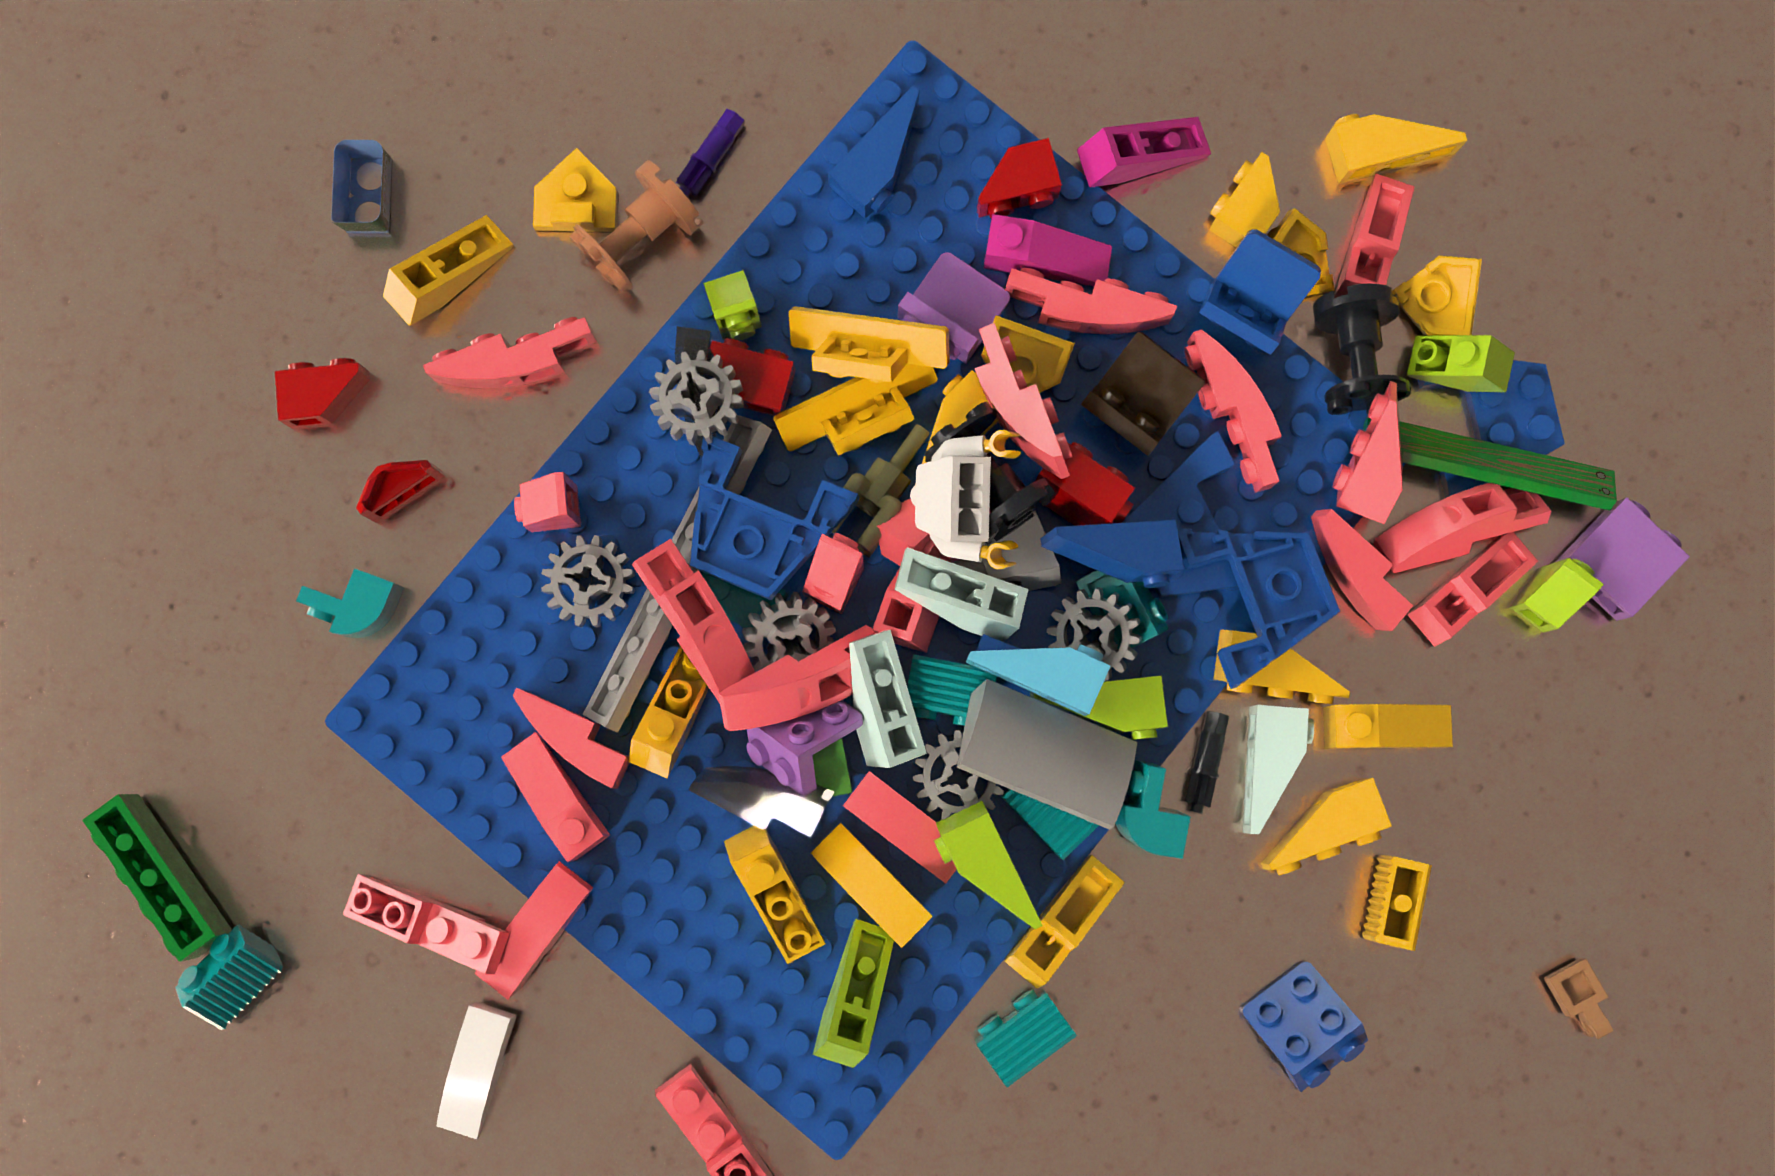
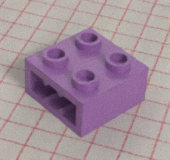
(1627, 557)

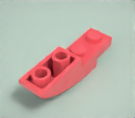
(1105, 311)
(495, 364)
(1234, 393)
(1020, 406)
(1454, 523)
(696, 616)
(791, 687)
(426, 923)
(709, 1126)

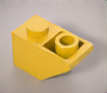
(1251, 204)

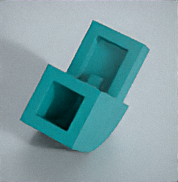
(363, 609)
(1144, 822)

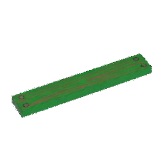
(1507, 466)

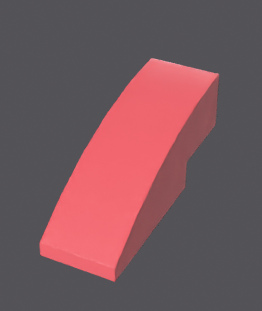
(1376, 234)
(1359, 571)
(1472, 588)
(573, 738)
(899, 823)
(537, 928)

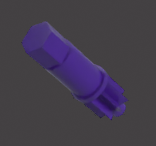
(709, 154)

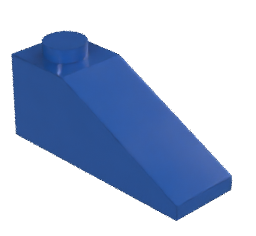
(872, 166)
(1125, 551)

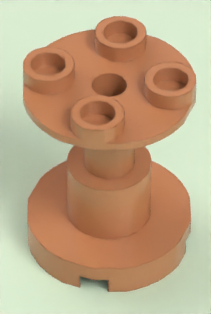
(647, 217)

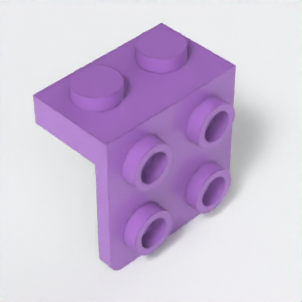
(958, 299)
(789, 745)

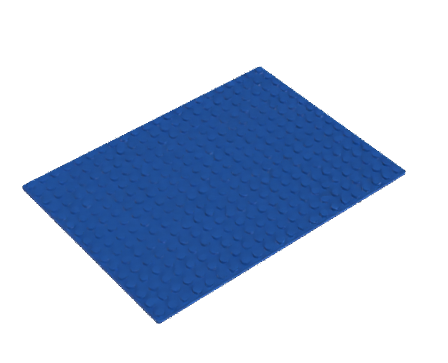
(663, 892)

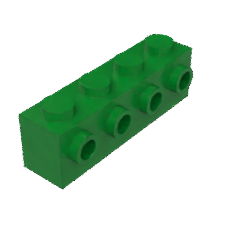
(156, 876)

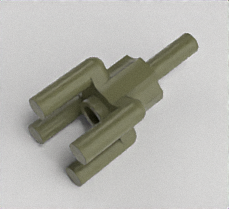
(882, 489)

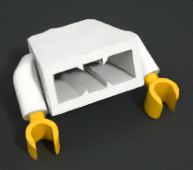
(955, 498)

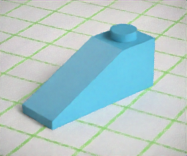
(1057, 674)

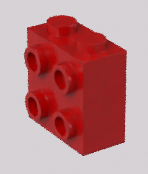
(1090, 492)

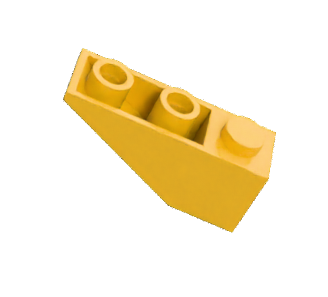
(1283, 675)
(669, 717)
(1333, 820)
(773, 892)

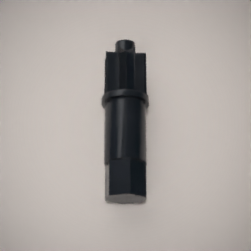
(1207, 761)

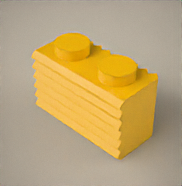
(1397, 902)

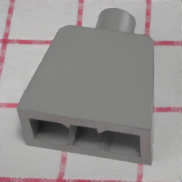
(1034, 565)

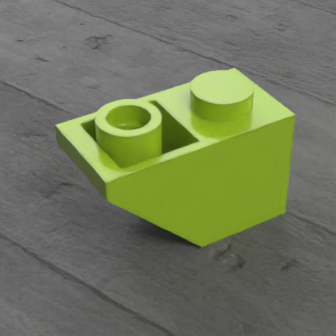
(733, 306)
(1462, 362)
(1556, 593)

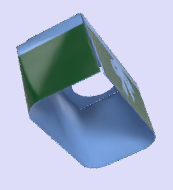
(345, 182)

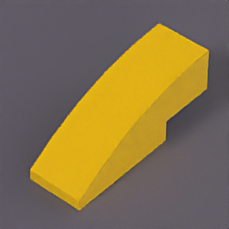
(871, 885)
(1065, 922)

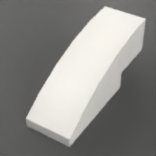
(475, 1069)

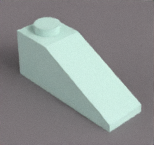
(962, 595)
(882, 697)
(1274, 751)

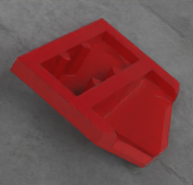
(394, 485)

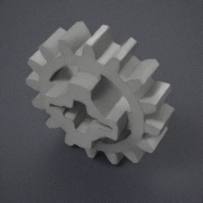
(680, 400)
(591, 562)
(1082, 618)
(786, 621)
(932, 788)

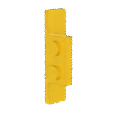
(866, 344)
(854, 411)

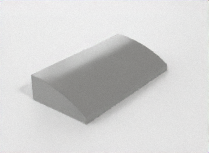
(1046, 754)

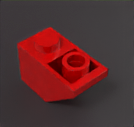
(1021, 179)
(764, 376)
(317, 394)

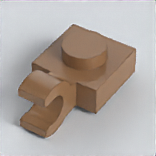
(1578, 992)

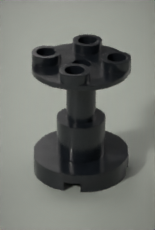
(1358, 323)
(1010, 499)

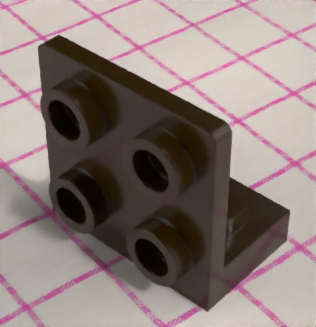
(1143, 393)

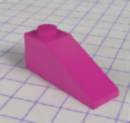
(1141, 149)
(1047, 249)

